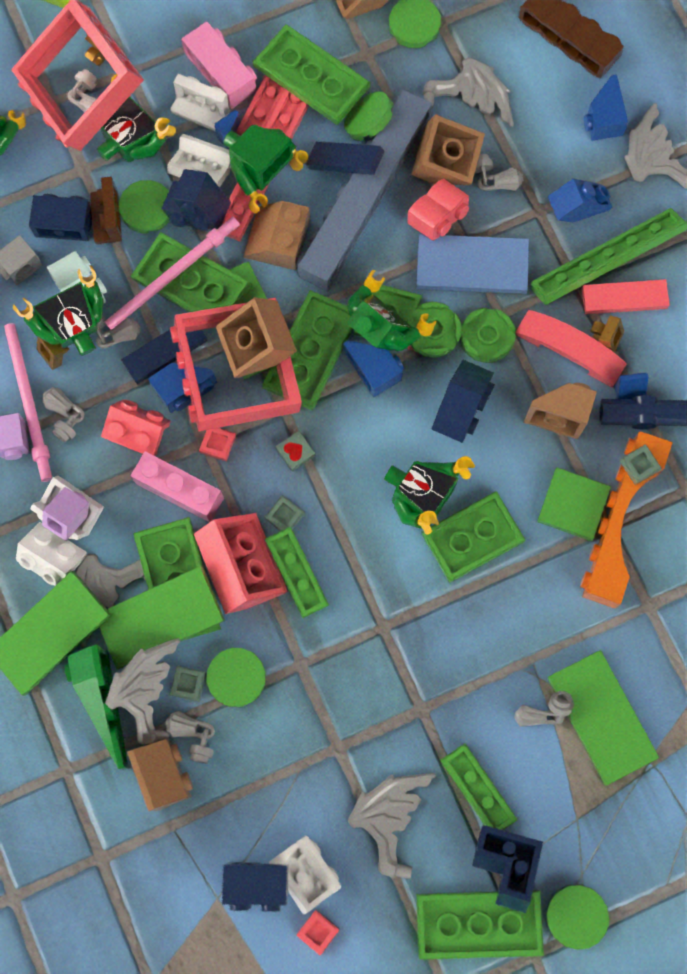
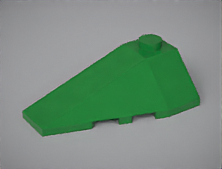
(92, 679)

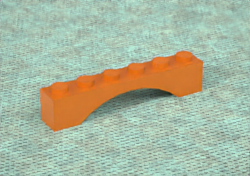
(608, 573)

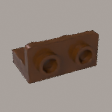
(106, 213)

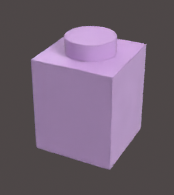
(13, 437)
(65, 513)

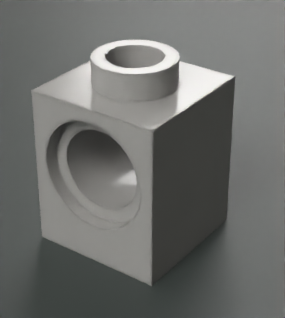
(18, 261)

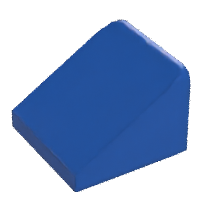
(227, 124)
(631, 385)

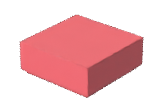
(217, 443)
(317, 932)

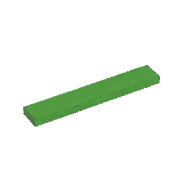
(608, 256)

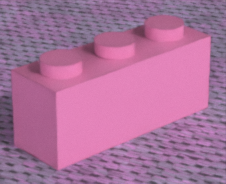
(219, 63)
(177, 486)

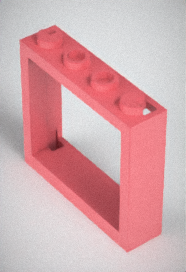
(48, 46)
(209, 319)

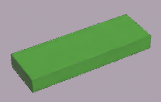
(296, 572)
(478, 788)

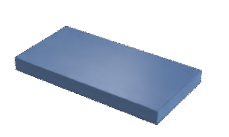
(473, 264)

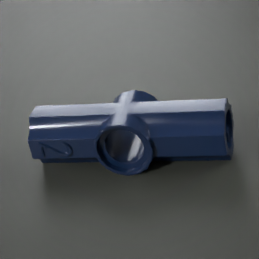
(643, 412)

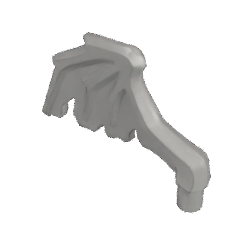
(477, 86)
(650, 151)
(103, 580)
(140, 685)
(386, 811)

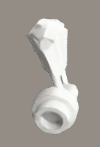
(88, 81)

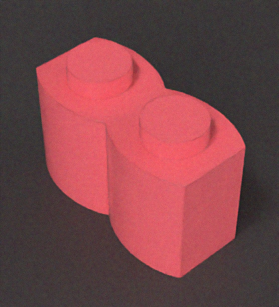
(438, 210)

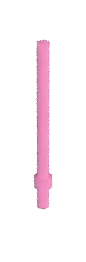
(213, 239)
(39, 451)

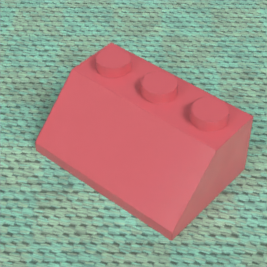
(240, 562)

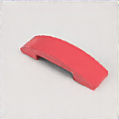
(573, 345)

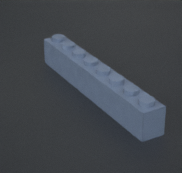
(363, 194)

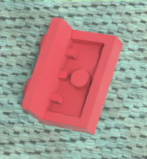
(134, 427)

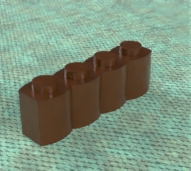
(572, 33)

